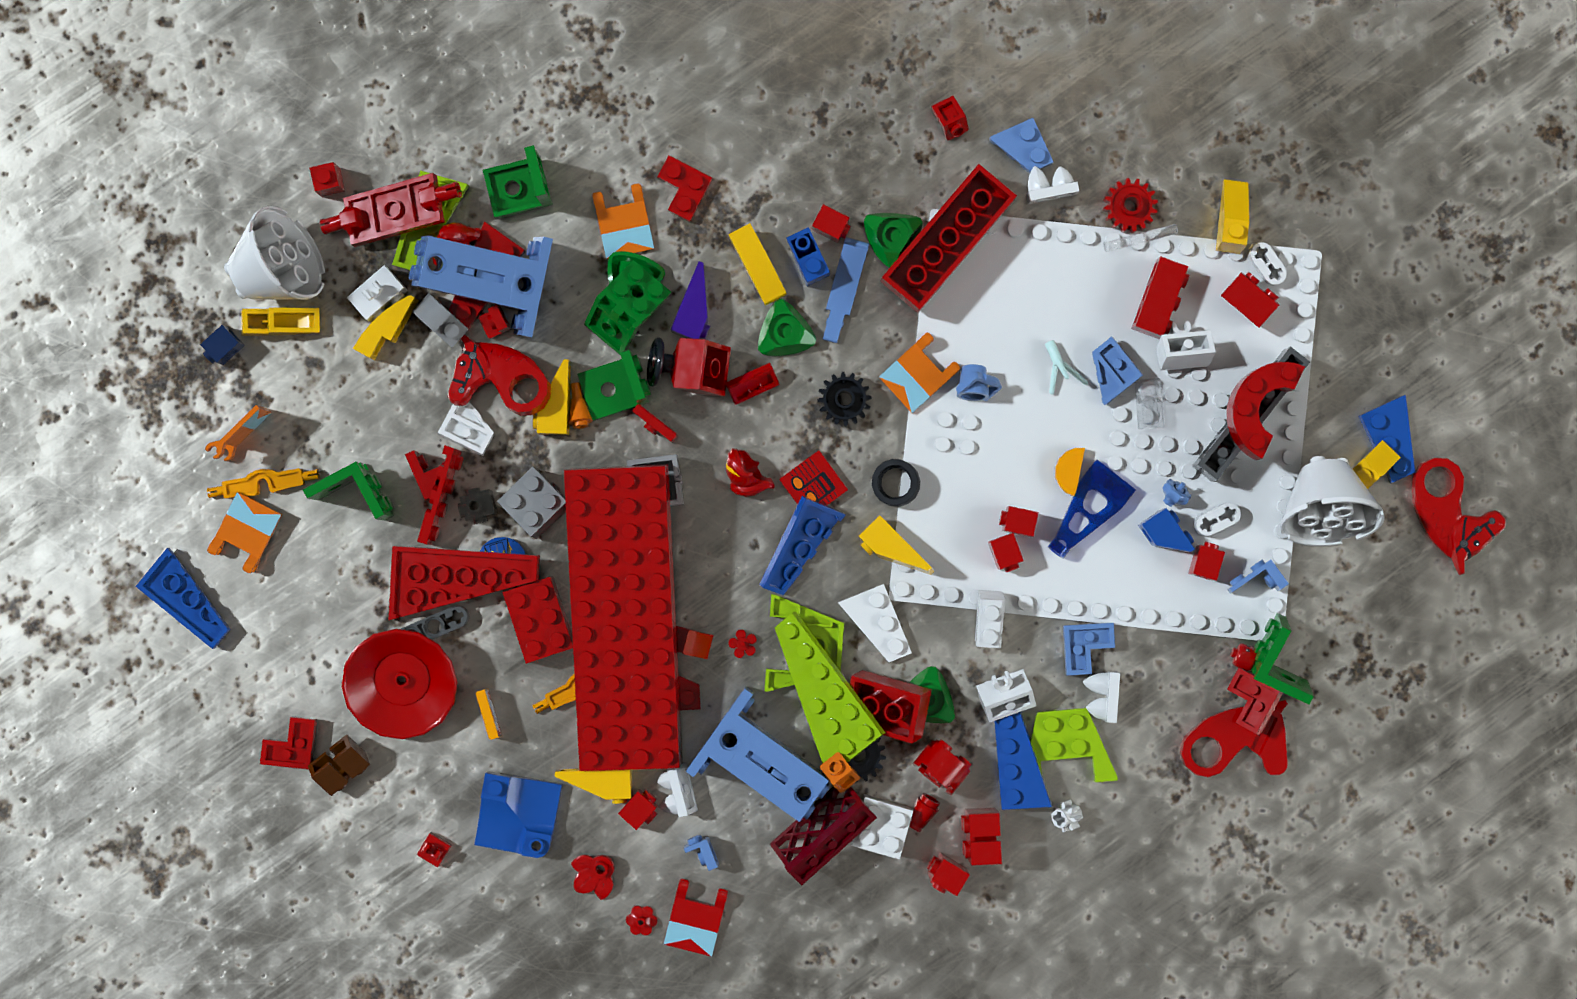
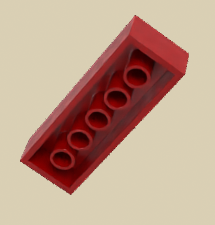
(948, 238)

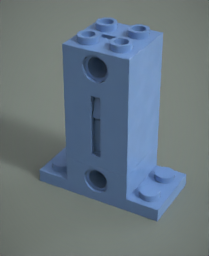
(485, 275)
(762, 762)

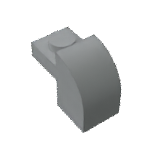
(440, 320)

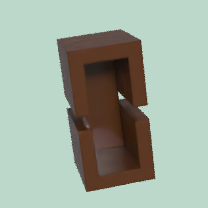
(333, 773)

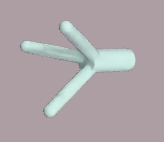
(1063, 366)

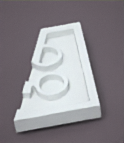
(878, 621)

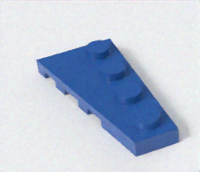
(804, 533)
(182, 598)
(1018, 768)

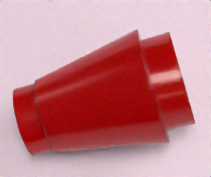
(923, 811)

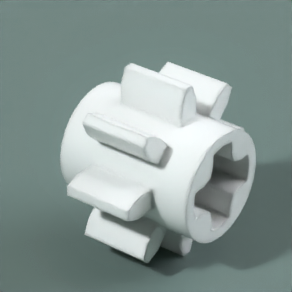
(1066, 816)

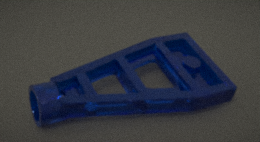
(1106, 484)

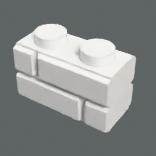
(989, 619)

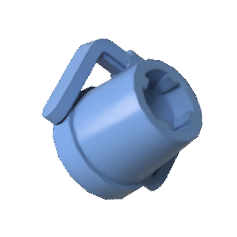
(975, 382)

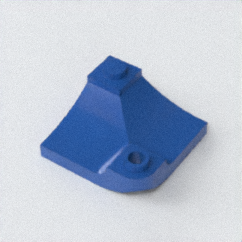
(517, 813)

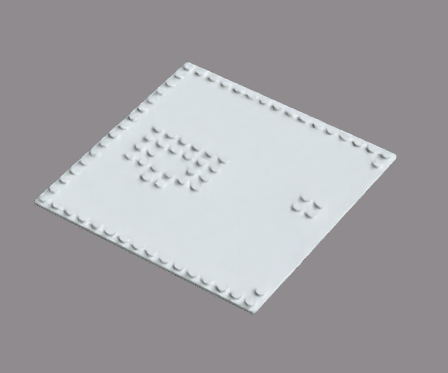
(978, 457)

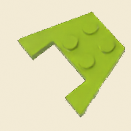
(824, 628)
(1070, 735)

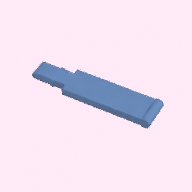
(844, 286)

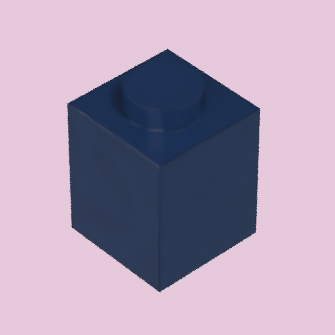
(221, 345)

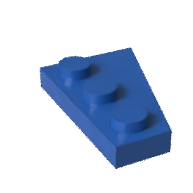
(1391, 424)

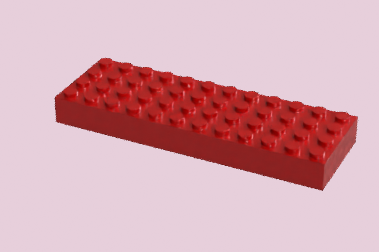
(623, 617)

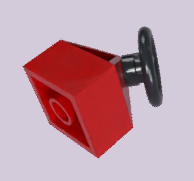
(693, 367)

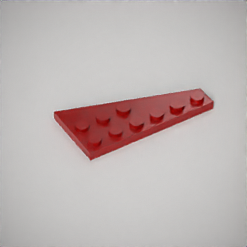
(441, 577)

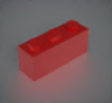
(1161, 298)

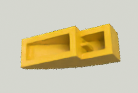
(757, 264)
(279, 321)
(385, 326)

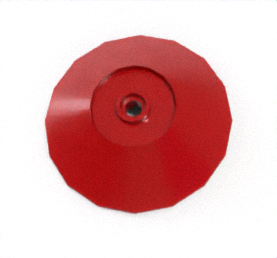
(394, 706)

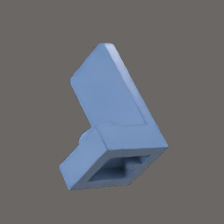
(1273, 576)

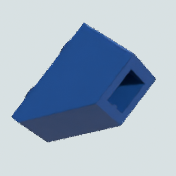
(808, 257)
(1164, 532)

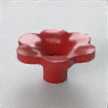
(644, 914)

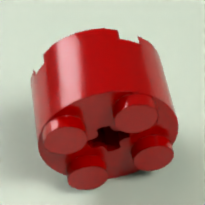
(942, 766)

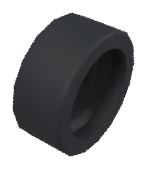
(877, 482)

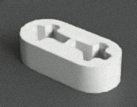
(1262, 267)
(1214, 514)

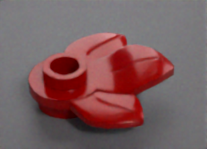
(592, 878)

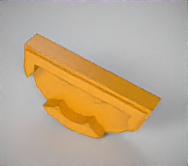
(1068, 470)

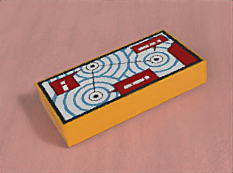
(488, 714)

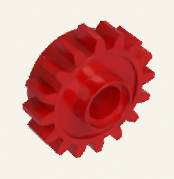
(1139, 196)

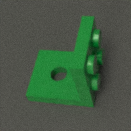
(532, 183)
(618, 313)
(627, 381)
(367, 483)
(1267, 651)

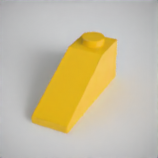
(1233, 217)
(555, 415)
(890, 546)
(605, 784)

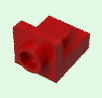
(950, 117)
(494, 322)

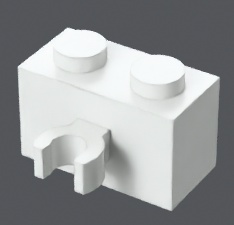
(377, 294)
(1185, 348)
(1006, 695)

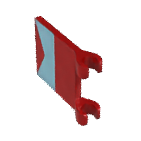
(694, 923)

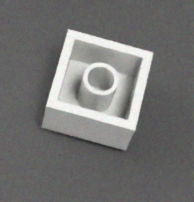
(888, 830)

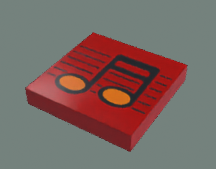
(814, 480)

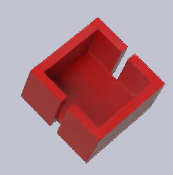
(981, 842)

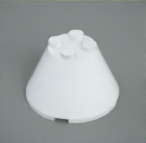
(275, 259)
(1330, 505)

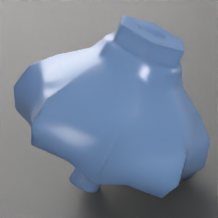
(1175, 493)

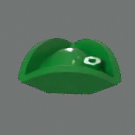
(891, 234)
(620, 260)
(784, 331)
(940, 704)

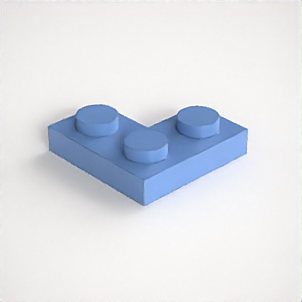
(1079, 641)

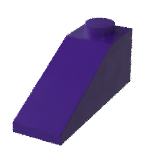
(693, 312)

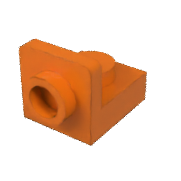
(839, 772)

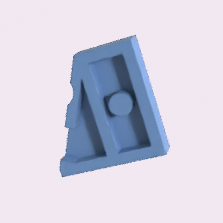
(1024, 145)
(1114, 370)

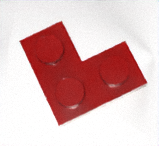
(690, 184)
(1260, 701)
(296, 751)

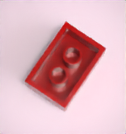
(539, 619)
(895, 704)

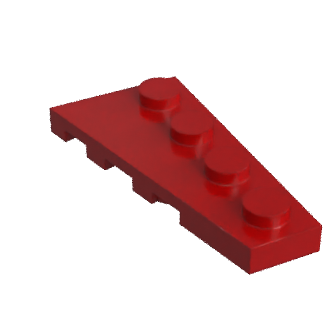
(467, 309)
(445, 474)

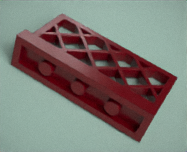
(829, 839)

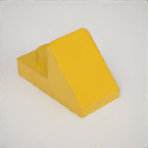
(1376, 463)

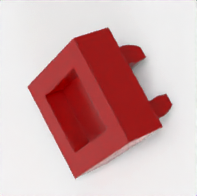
(434, 849)

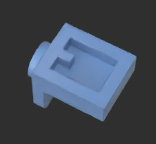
(706, 854)

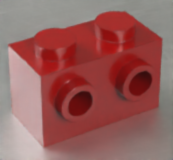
(1250, 298)
(947, 874)

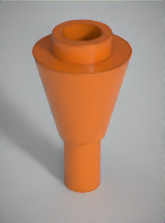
(579, 414)

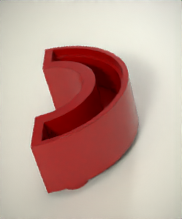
(1245, 401)

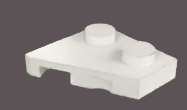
(467, 428)

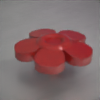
(743, 643)

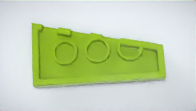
(404, 254)

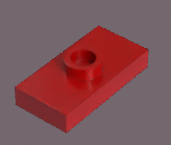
(752, 383)
(653, 424)

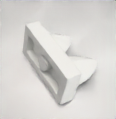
(1040, 190)
(1108, 685)
(683, 799)

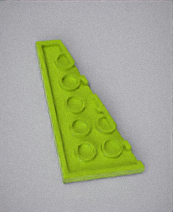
(829, 702)

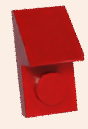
(425, 479)
(693, 642)

